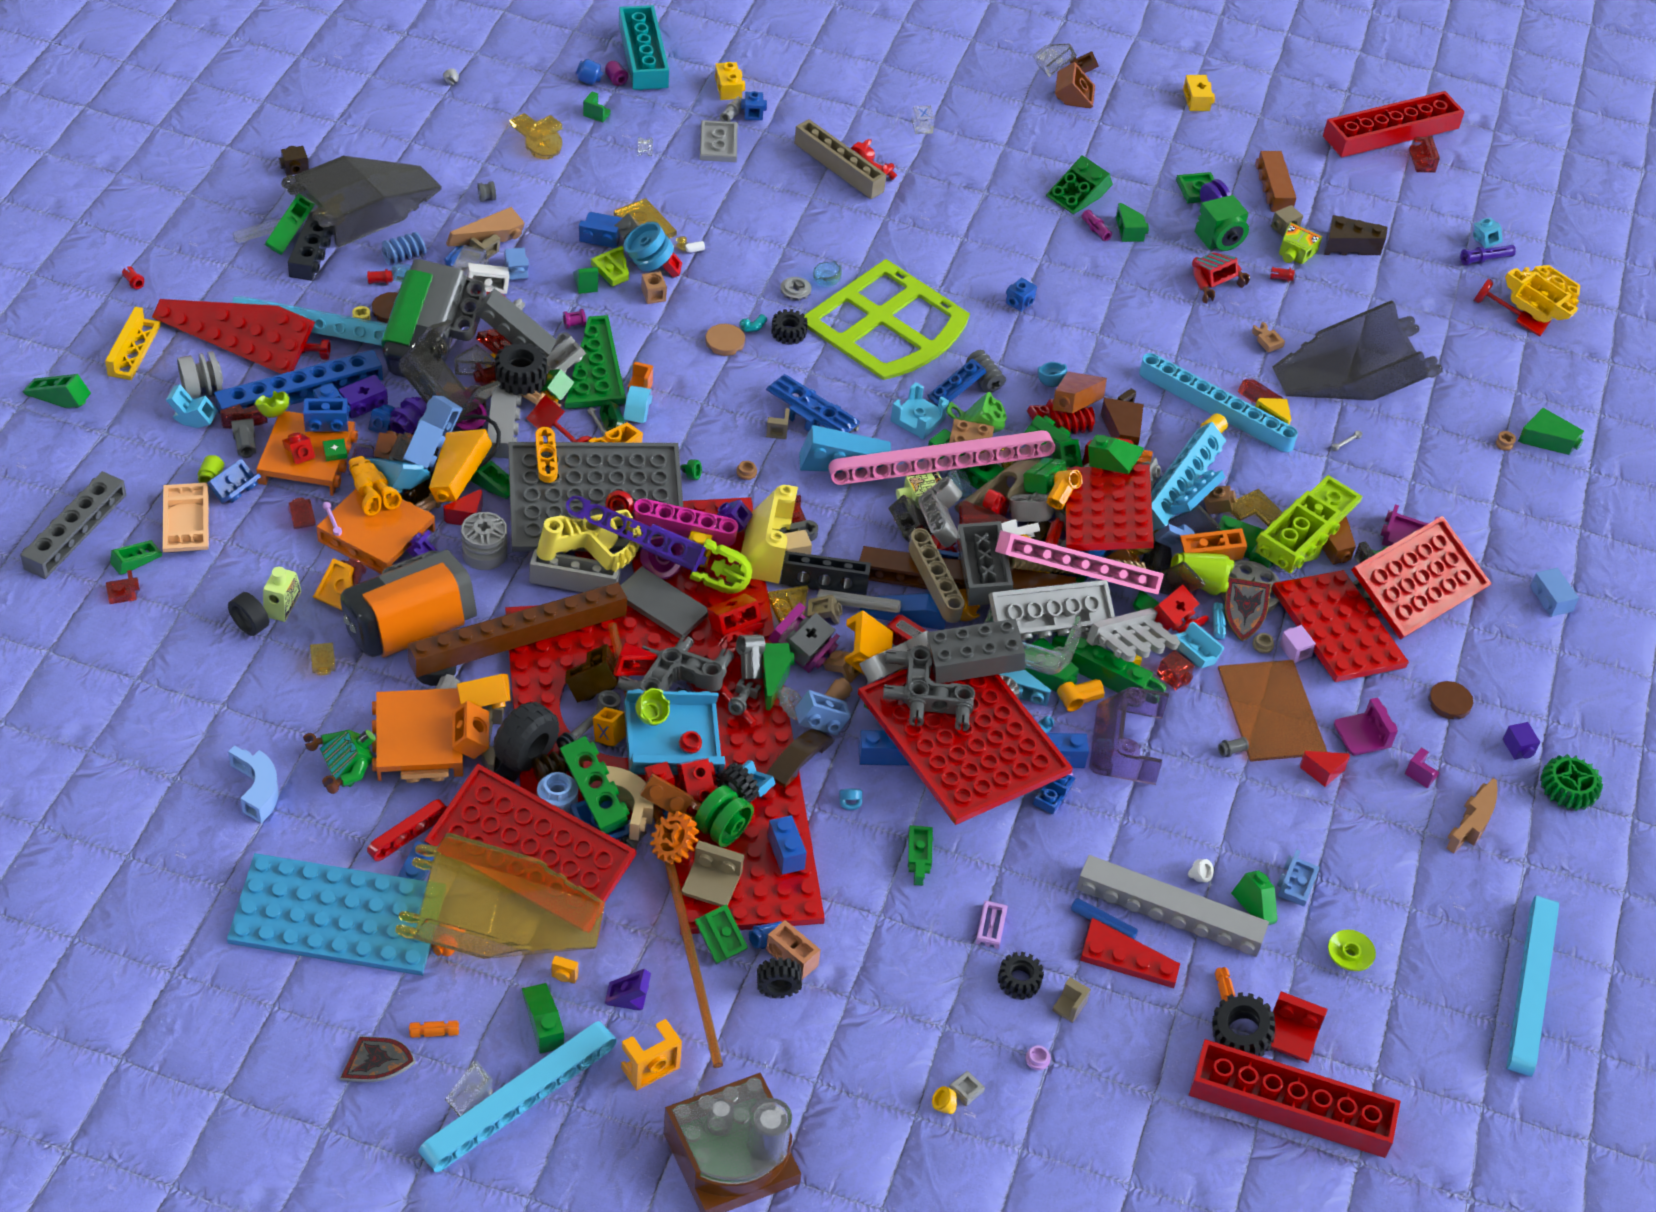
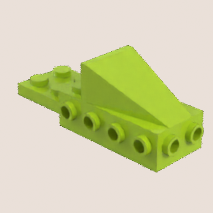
(1307, 524)

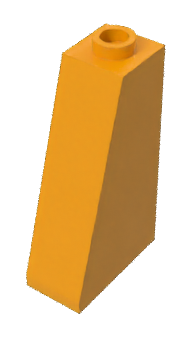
(457, 463)

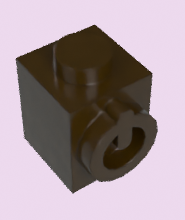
(293, 160)

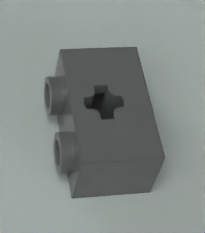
(809, 638)

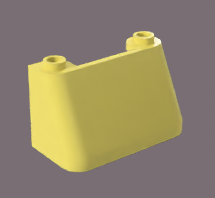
(763, 541)

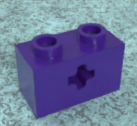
(364, 396)

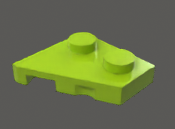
(612, 266)

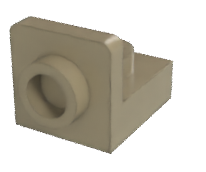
(489, 244)
(825, 608)

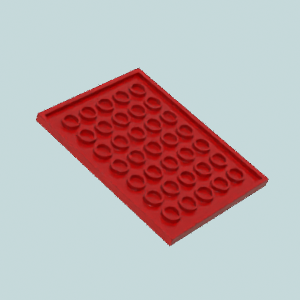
(974, 768)

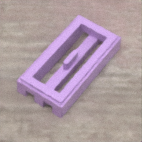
(988, 940)

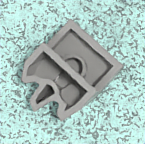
(564, 353)

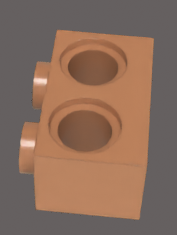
(790, 943)

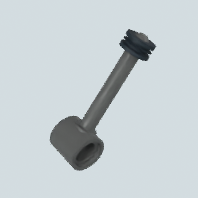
(605, 699)

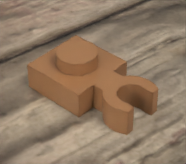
(1268, 339)

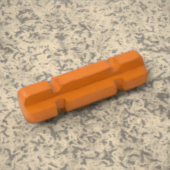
(1225, 984)
(434, 1028)

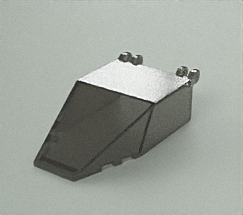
(362, 194)
(1357, 358)

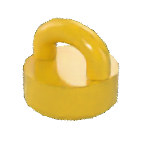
(944, 1100)

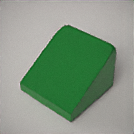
(1144, 601)

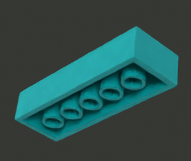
(643, 47)

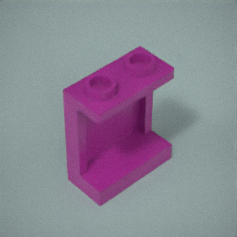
(1399, 527)
(791, 623)

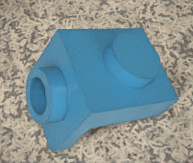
(763, 780)

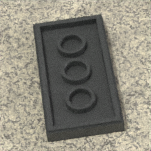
(663, 603)

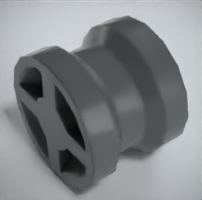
(486, 191)

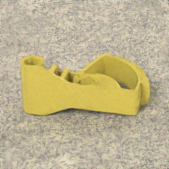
(570, 533)

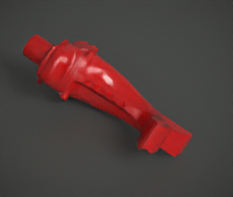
(886, 168)

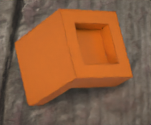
(642, 375)

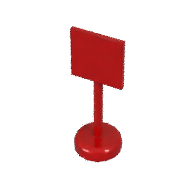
(1525, 319)
(547, 414)

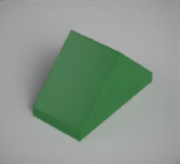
(586, 280)

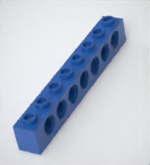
(302, 382)

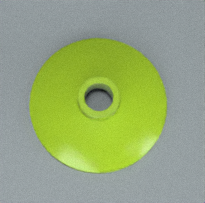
(1354, 943)

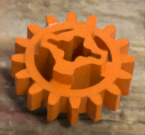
(674, 837)

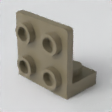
(713, 874)

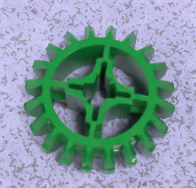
(1567, 777)

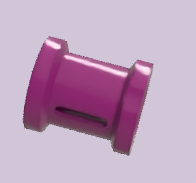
(574, 318)

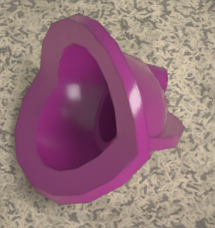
(657, 565)

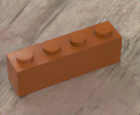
(1275, 180)

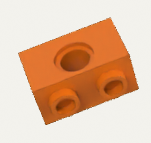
(470, 730)

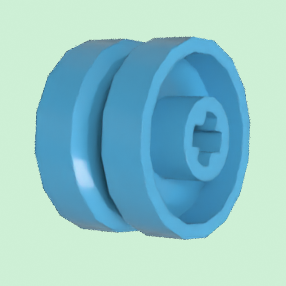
(648, 246)

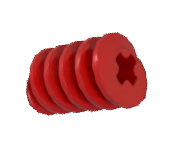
(1080, 419)

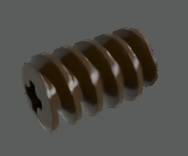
(548, 765)

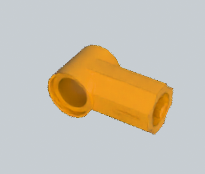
(1064, 483)
(1075, 696)

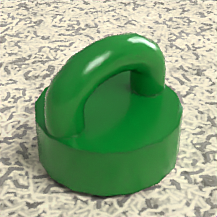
(692, 469)

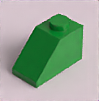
(1131, 224)
(1257, 896)

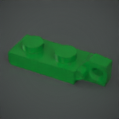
(920, 852)

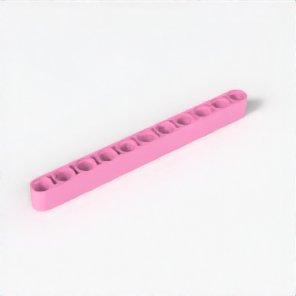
(933, 453)

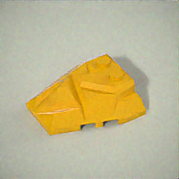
(1543, 292)

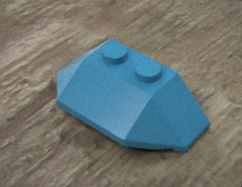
(401, 474)

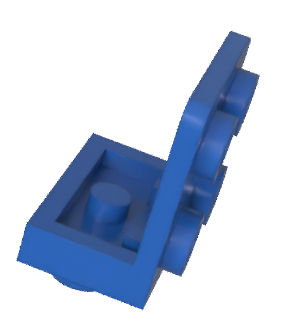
(600, 230)

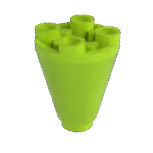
(1210, 567)

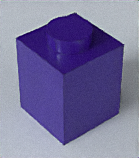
(1521, 741)

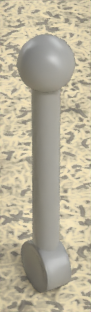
(591, 411)
(1357, 434)

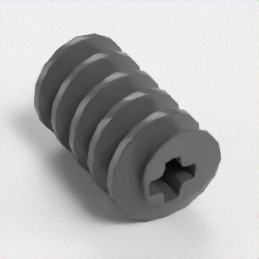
(993, 378)

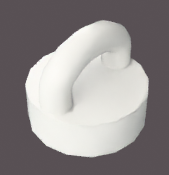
(1201, 870)

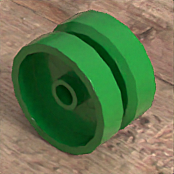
(724, 816)

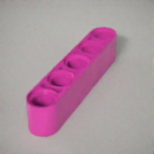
(684, 520)

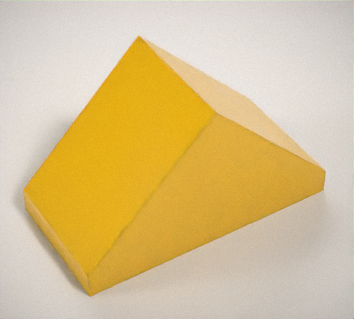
(1276, 407)

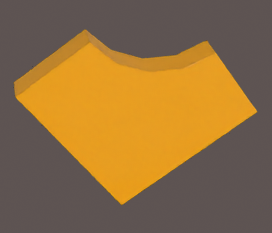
(334, 582)

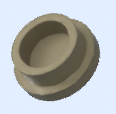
(1263, 643)

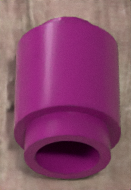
(616, 73)

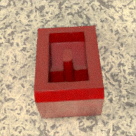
(459, 510)
(634, 661)
(1324, 765)

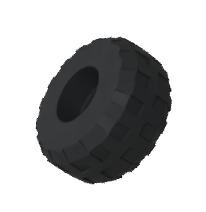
(526, 734)

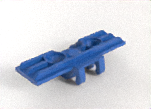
(811, 406)

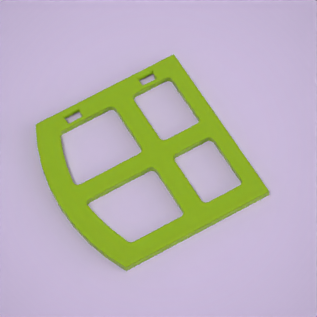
(883, 315)

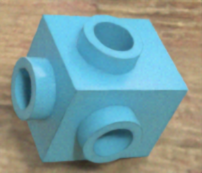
(1487, 232)

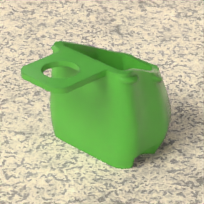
(984, 411)

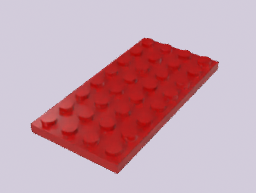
(519, 821)

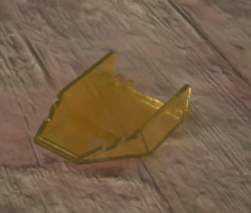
(499, 903)

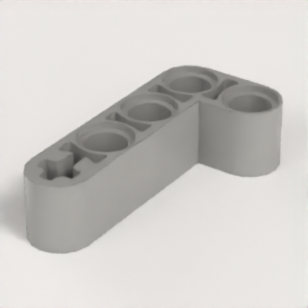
(1031, 507)
(935, 508)
(875, 667)

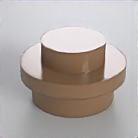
(746, 470)

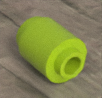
(210, 468)

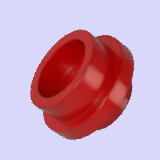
(690, 742)

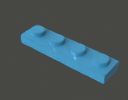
(1197, 492)

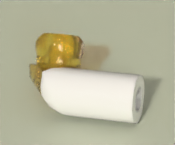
(689, 247)

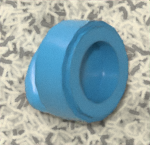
(850, 794)

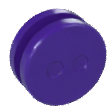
(1213, 190)

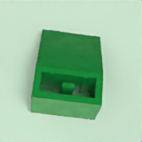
(1080, 185)

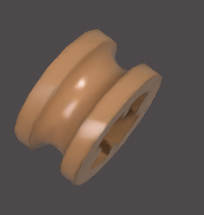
(1505, 440)

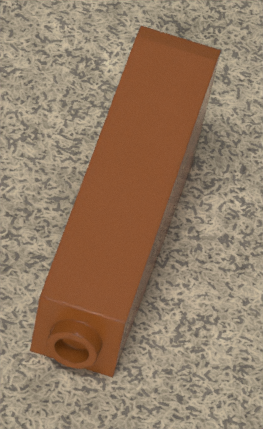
(1078, 391)
(1340, 546)

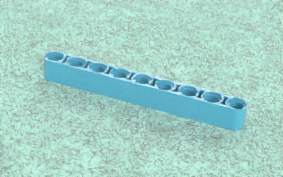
(1216, 400)
(1533, 986)
(517, 1096)

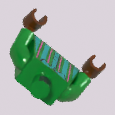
(345, 756)

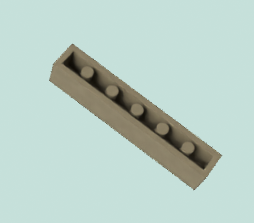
(840, 159)

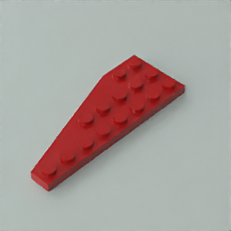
(253, 331)

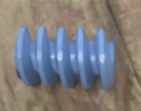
(402, 246)

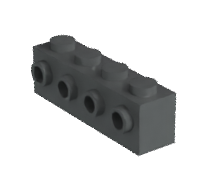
(513, 322)

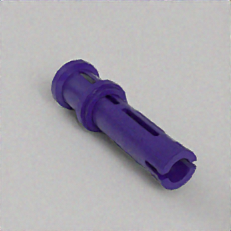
(1480, 254)

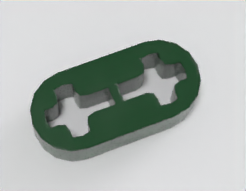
(611, 415)

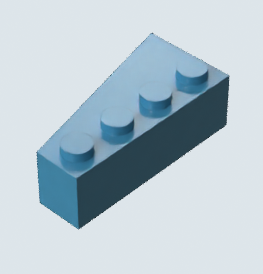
(827, 444)

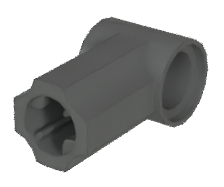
(244, 434)
(751, 649)

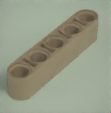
(936, 575)

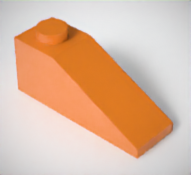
(1224, 542)

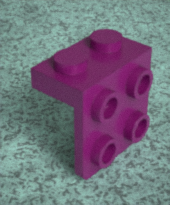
(1367, 730)

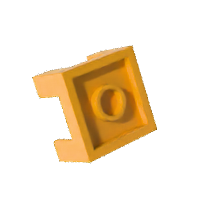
(655, 1061)

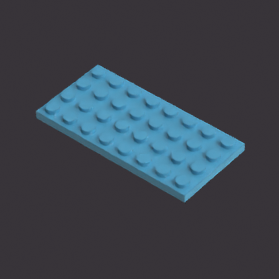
(329, 914)

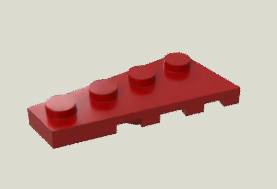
(1122, 954)

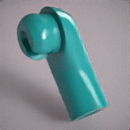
(748, 326)

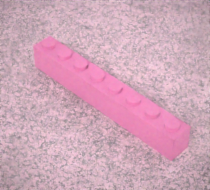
(1079, 562)

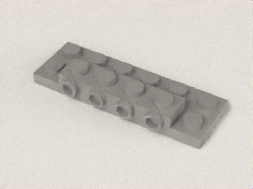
(1053, 607)

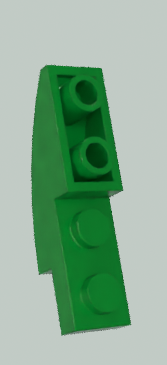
(289, 224)

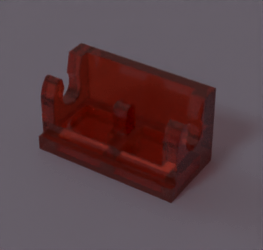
(1424, 156)

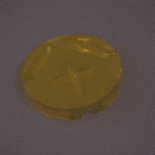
(543, 142)

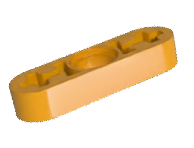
(549, 447)

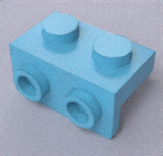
(1199, 646)

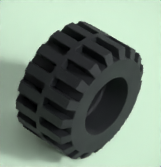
(521, 368)
(1244, 1008)

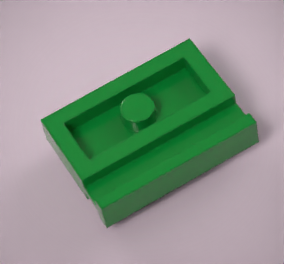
(721, 934)

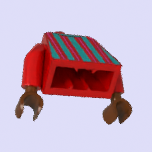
(1214, 270)

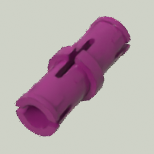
(1096, 225)

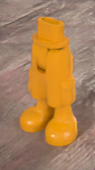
(371, 482)

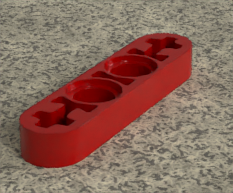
(996, 502)
(406, 830)

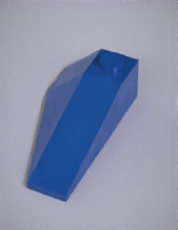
(916, 607)

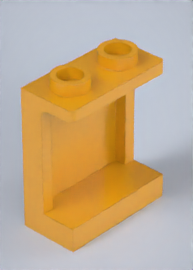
(870, 638)

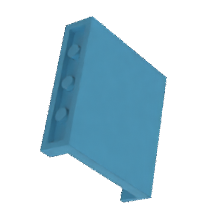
(660, 743)

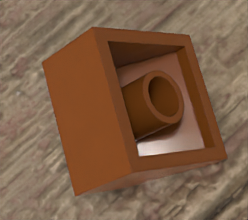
(1074, 87)

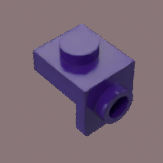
(420, 544)

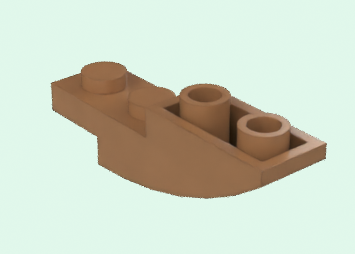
(1475, 817)

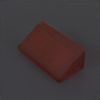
(1254, 390)

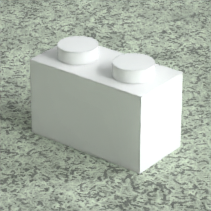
(490, 276)

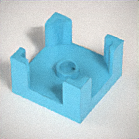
(918, 414)

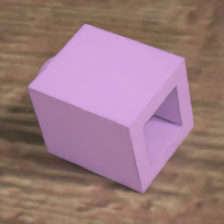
(1297, 644)

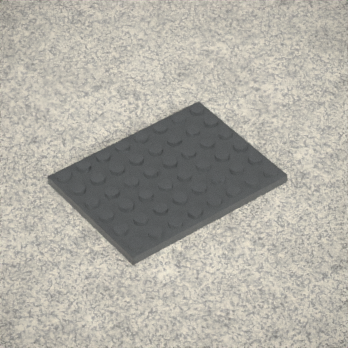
(589, 472)

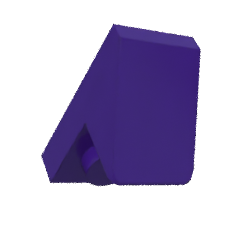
(629, 990)

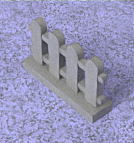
(1132, 635)

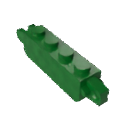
(1113, 672)

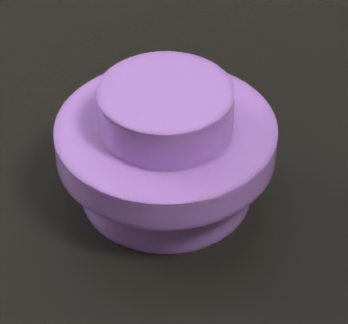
(1038, 1058)

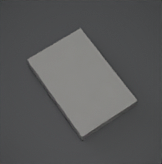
(718, 141)

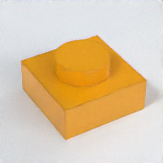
(564, 969)

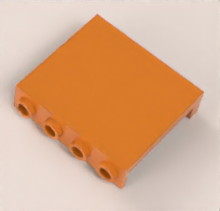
(279, 463)
(375, 538)
(415, 731)

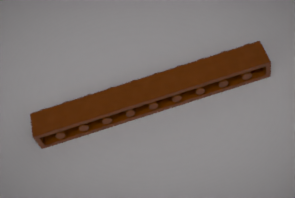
(899, 569)
(516, 629)

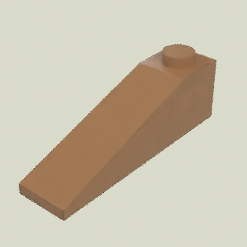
(504, 224)

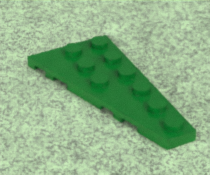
(598, 373)

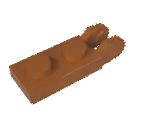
(668, 796)

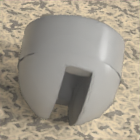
(448, 73)

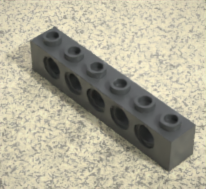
(73, 525)

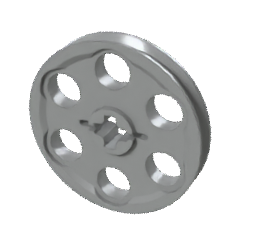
(1256, 571)

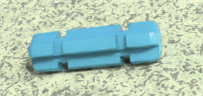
(1219, 620)

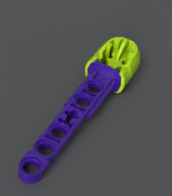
(690, 558)

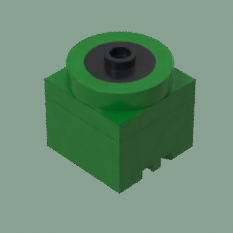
(1222, 223)

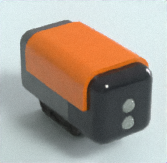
(408, 603)

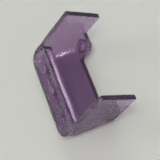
(1119, 756)

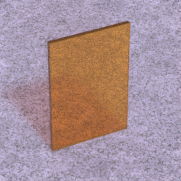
(1271, 709)

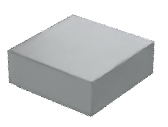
(967, 1088)

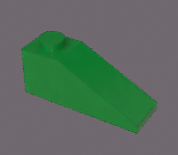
(59, 390)
(775, 670)
(543, 1017)

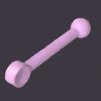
(337, 531)

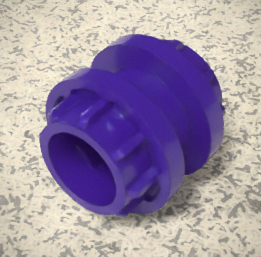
(407, 417)

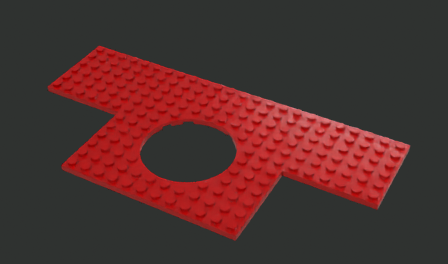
(762, 890)

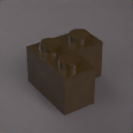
(593, 675)

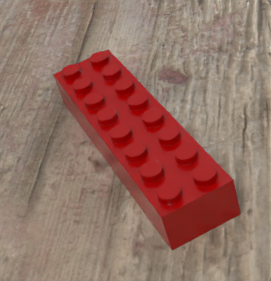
(1393, 123)
(1295, 1098)

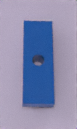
(957, 382)

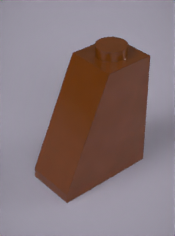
(1122, 419)

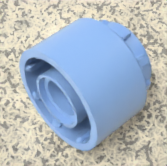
(558, 790)

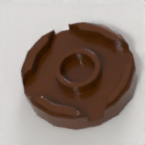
(383, 306)
(1451, 700)

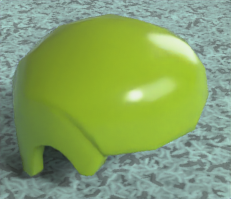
(273, 406)
(652, 707)

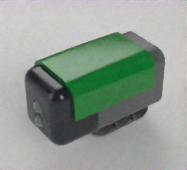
(427, 297)

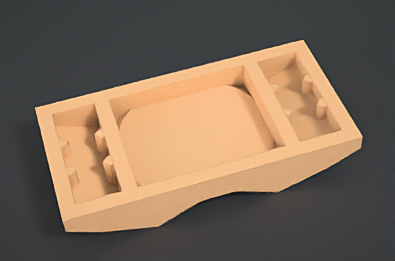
(185, 517)

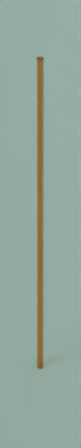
(682, 916)

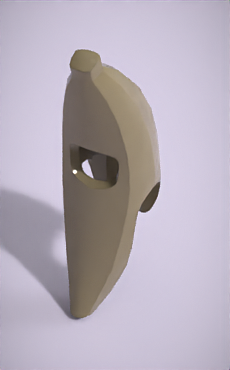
(999, 483)

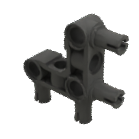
(679, 664)
(925, 695)

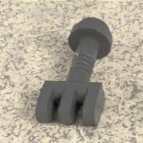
(738, 704)

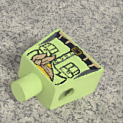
(918, 484)
(283, 586)

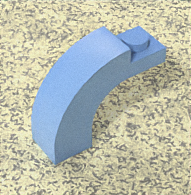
(263, 795)

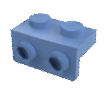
(1298, 881)

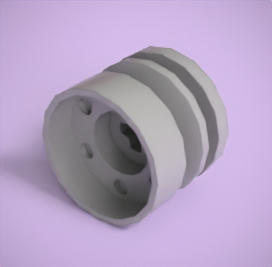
(200, 375)
(484, 540)

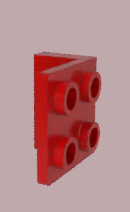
(1296, 1026)

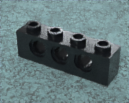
(309, 249)
(818, 566)

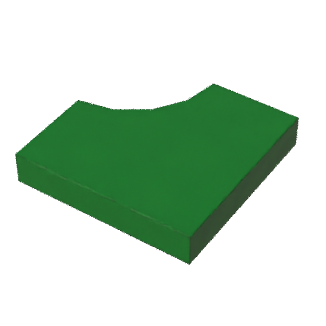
(1191, 184)

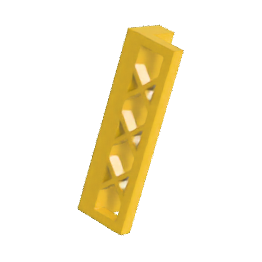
(126, 345)

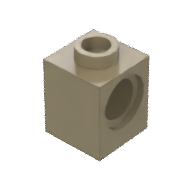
(1284, 217)

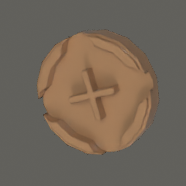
(725, 339)

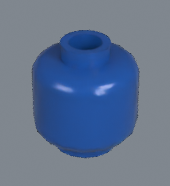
(589, 72)

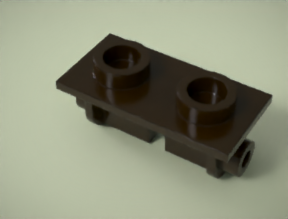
(419, 492)

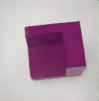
(1419, 770)

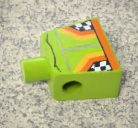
(1299, 244)

